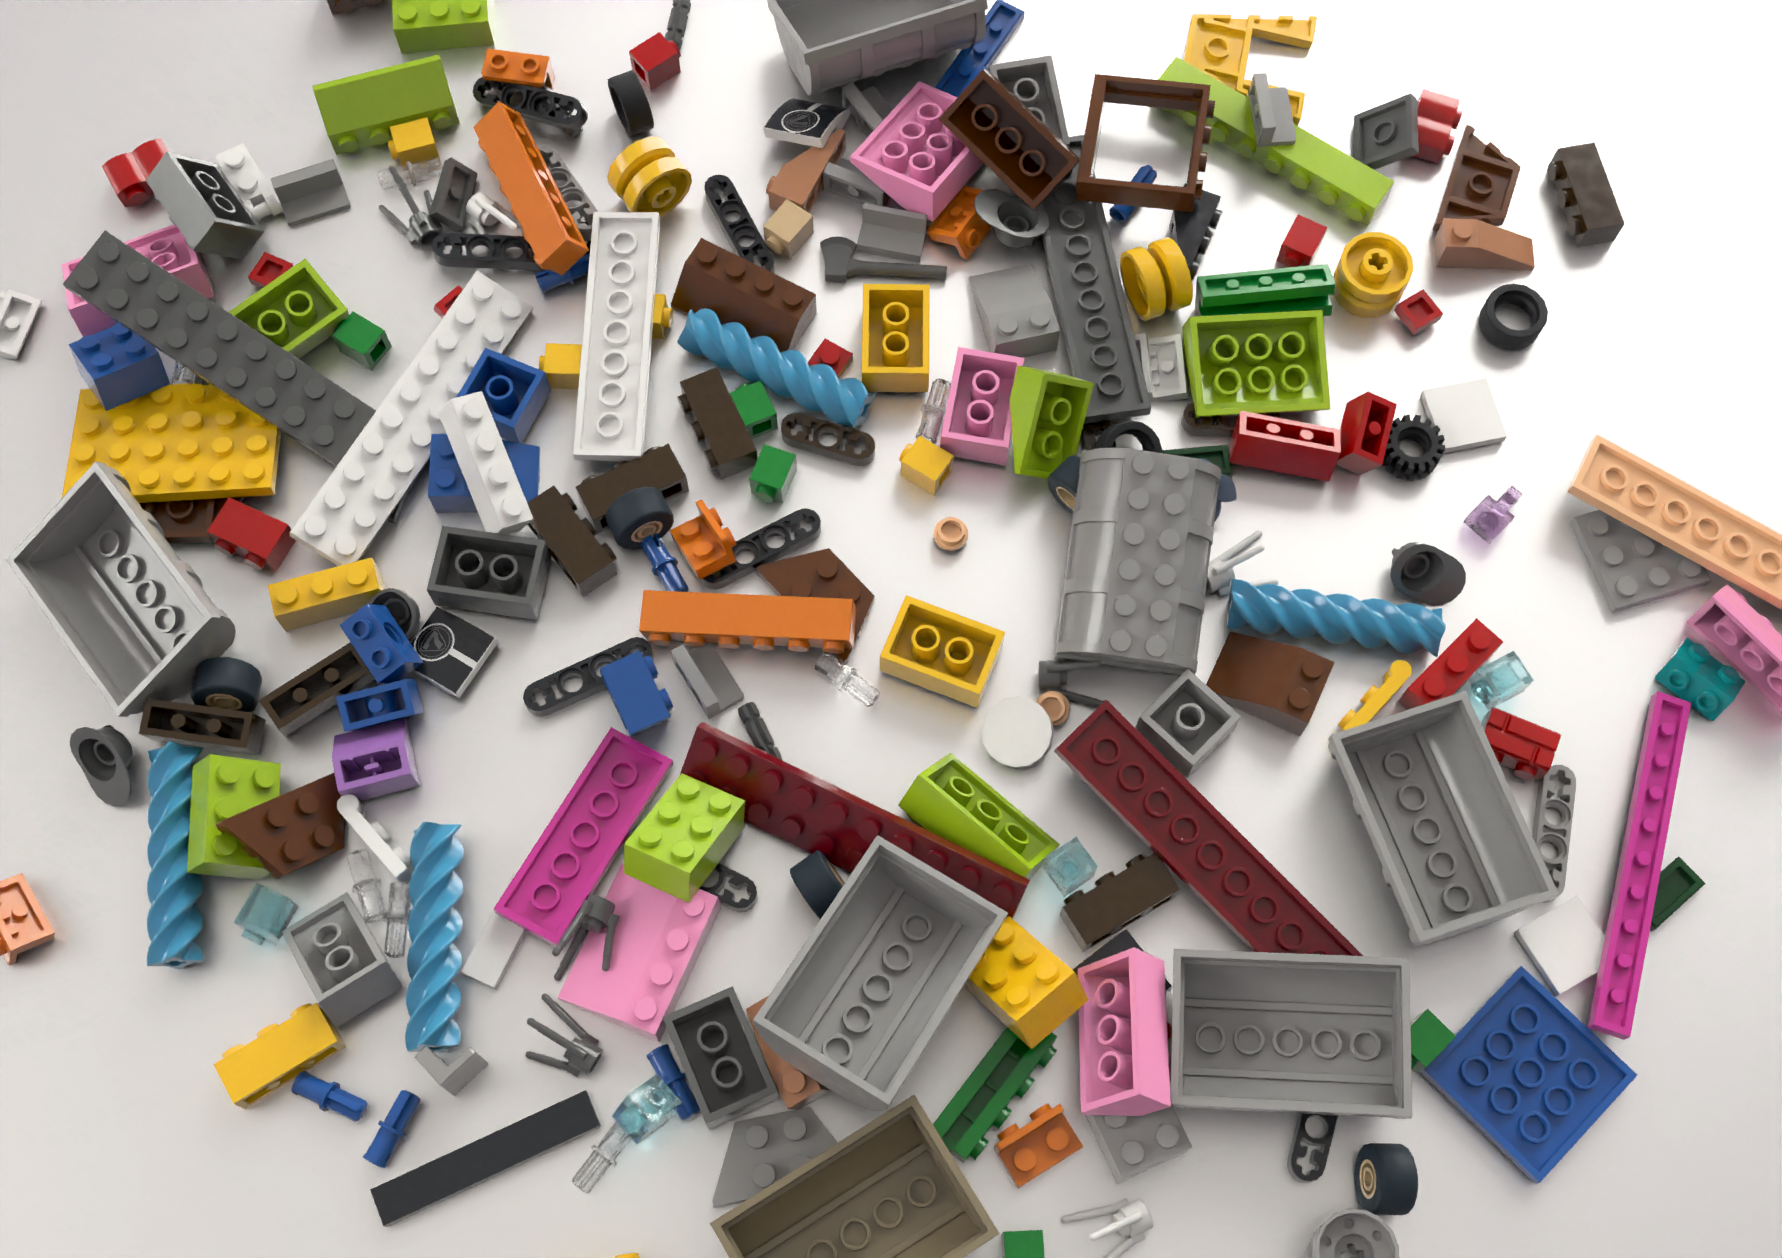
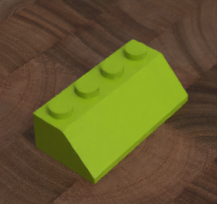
(366, 105)
(975, 816)

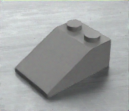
(1037, 88)
(1015, 312)
(341, 960)

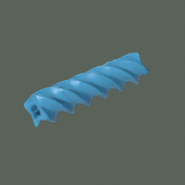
(781, 372)
(1334, 617)
(173, 917)
(433, 928)

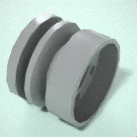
(1357, 1230)

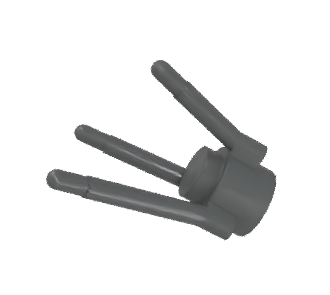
(422, 227)
(1055, 673)
(593, 916)
(582, 1054)

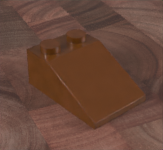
(1270, 680)

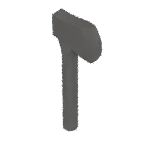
(840, 263)

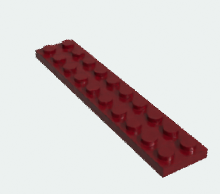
(833, 820)
(1196, 839)

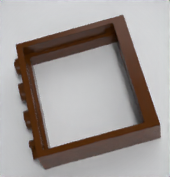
(1148, 94)

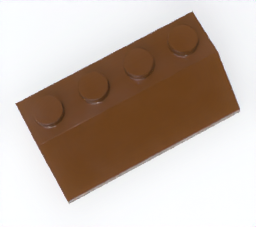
(1009, 139)
(744, 295)

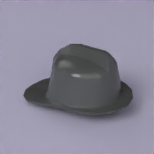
(1011, 217)
(1427, 573)
(105, 761)

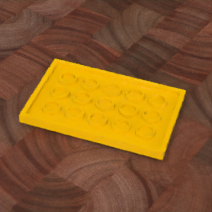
(177, 445)

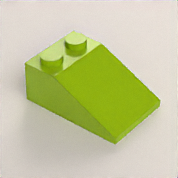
(1046, 419)

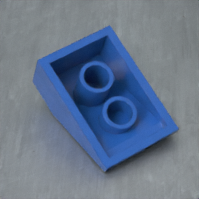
(447, 485)

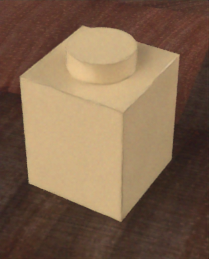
(788, 229)

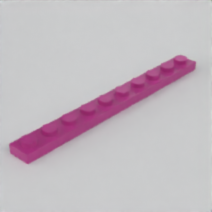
(1639, 867)

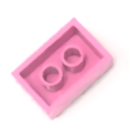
(979, 406)

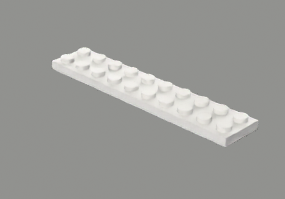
(398, 436)

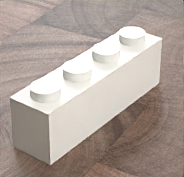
(485, 464)

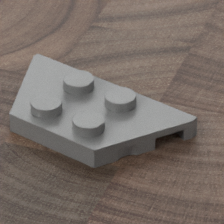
(768, 1150)

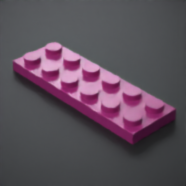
(583, 836)

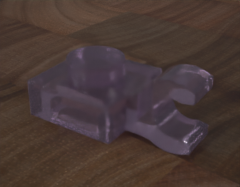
(1493, 516)

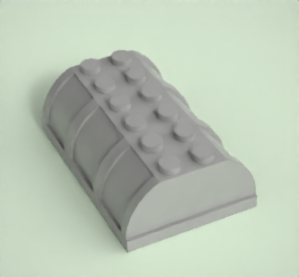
(859, 39)
(1138, 560)
(120, 594)
(1442, 819)
(877, 976)
(1291, 1033)

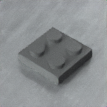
(1387, 132)

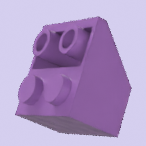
(375, 760)

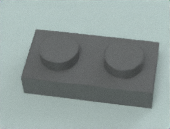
(453, 194)

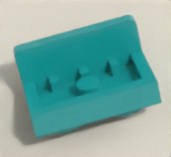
(1700, 679)

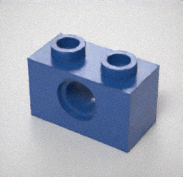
(381, 643)
(379, 704)

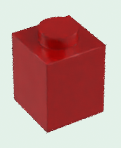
(655, 60)
(1301, 242)

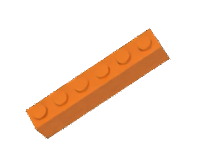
(530, 189)
(748, 620)

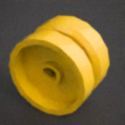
(649, 177)
(1372, 274)
(1156, 278)

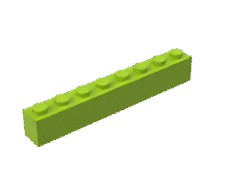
(1307, 163)

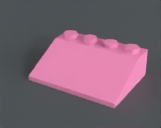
(917, 155)
(164, 248)
(650, 956)

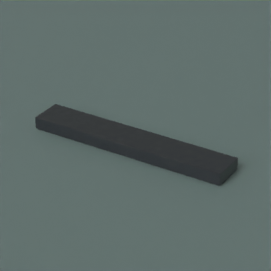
(485, 1158)

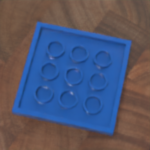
(1529, 1074)

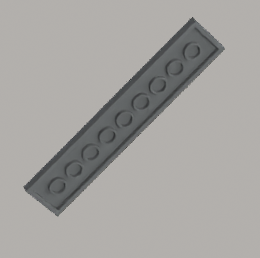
(1092, 302)
(219, 348)

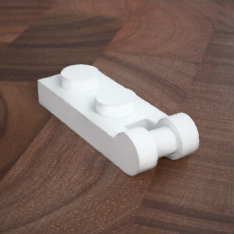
(248, 181)
(374, 837)

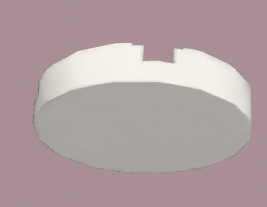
(1017, 732)

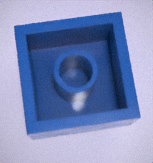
(118, 365)
(511, 392)
(635, 693)

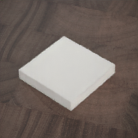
(1464, 414)
(1564, 945)

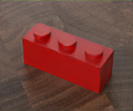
(1285, 446)
(1453, 666)

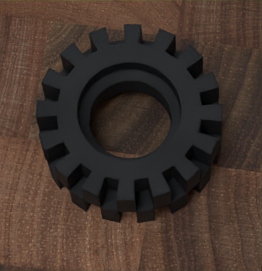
(1425, 436)

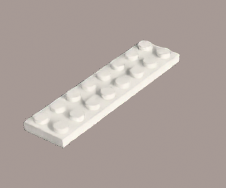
(617, 337)

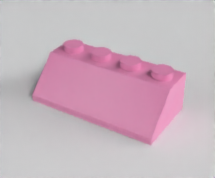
(1743, 641)
(1124, 1036)

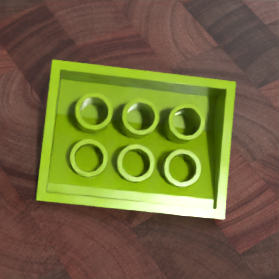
(1257, 363)

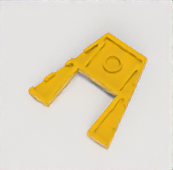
(1222, 47)

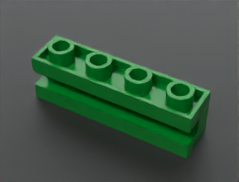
(1266, 291)
(988, 1091)

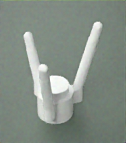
(487, 213)
(1221, 571)
(1130, 1220)

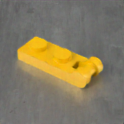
(1376, 698)

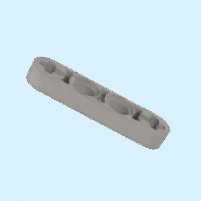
(571, 191)
(1560, 833)

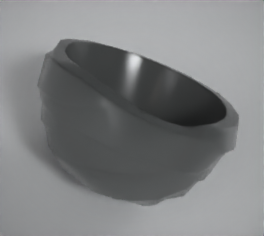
(401, 607)

